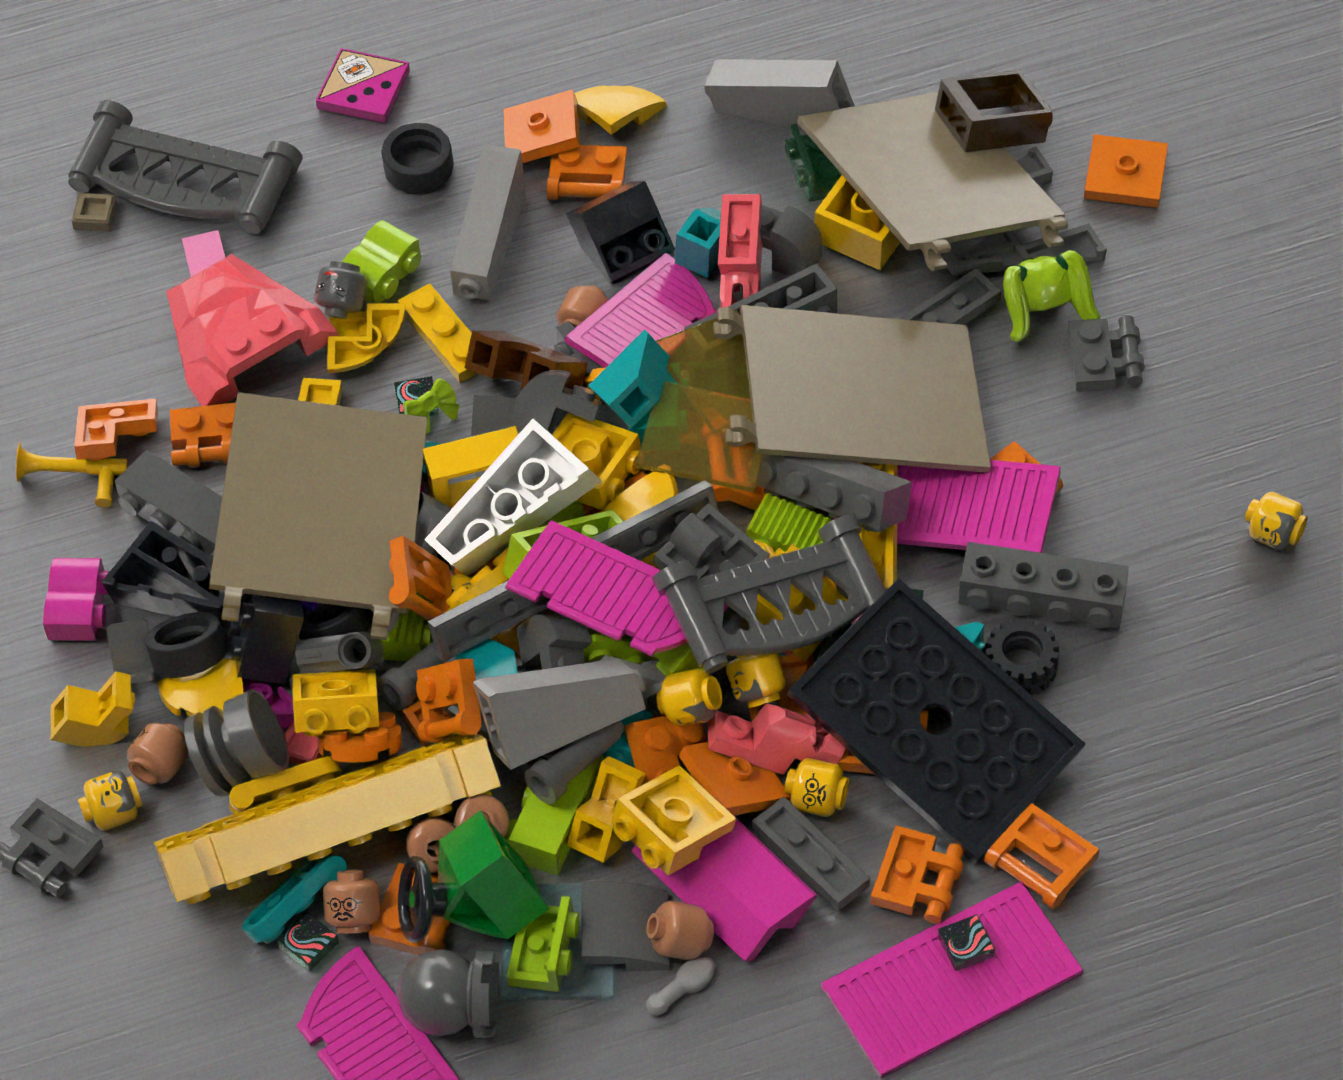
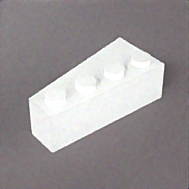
(515, 494)

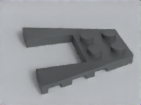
(1004, 249)

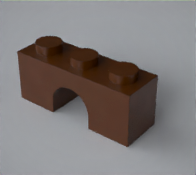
(517, 359)

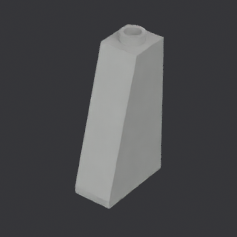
(776, 89)
(488, 222)
(555, 706)

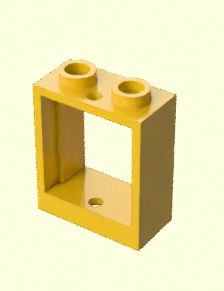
(461, 459)

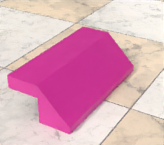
(741, 890)

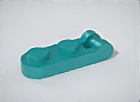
(291, 897)

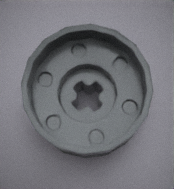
(236, 742)

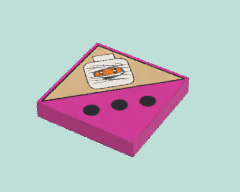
(362, 85)

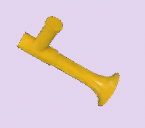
(106, 469)

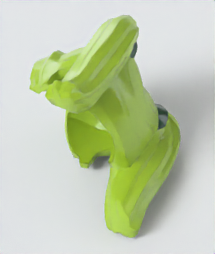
(1047, 284)

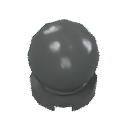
(447, 992)

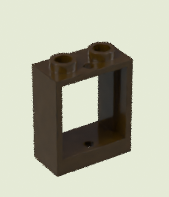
(964, 96)

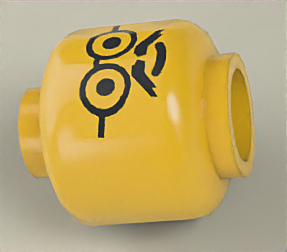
(817, 787)

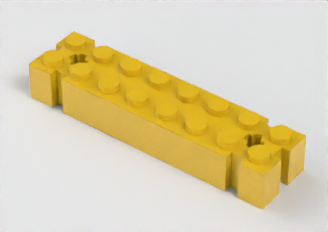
(326, 816)

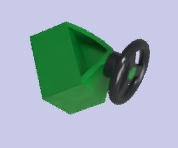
(478, 885)

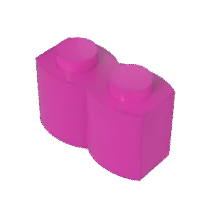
(75, 599)

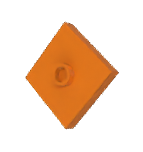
(543, 126)
(1125, 171)
(733, 780)

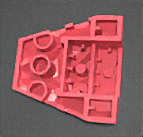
(234, 320)

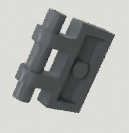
(1092, 353)
(54, 837)

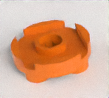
(363, 746)

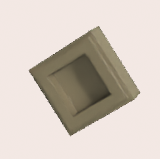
(94, 212)

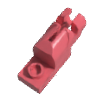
(740, 246)
(773, 738)

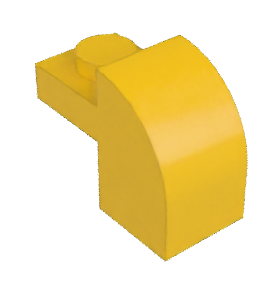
(93, 717)
(592, 825)

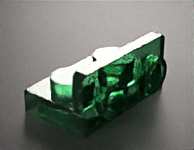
(813, 168)

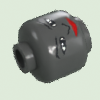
(340, 289)

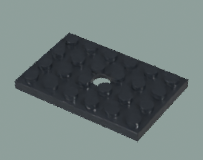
(911, 659)

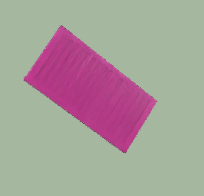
(993, 508)
(916, 1002)

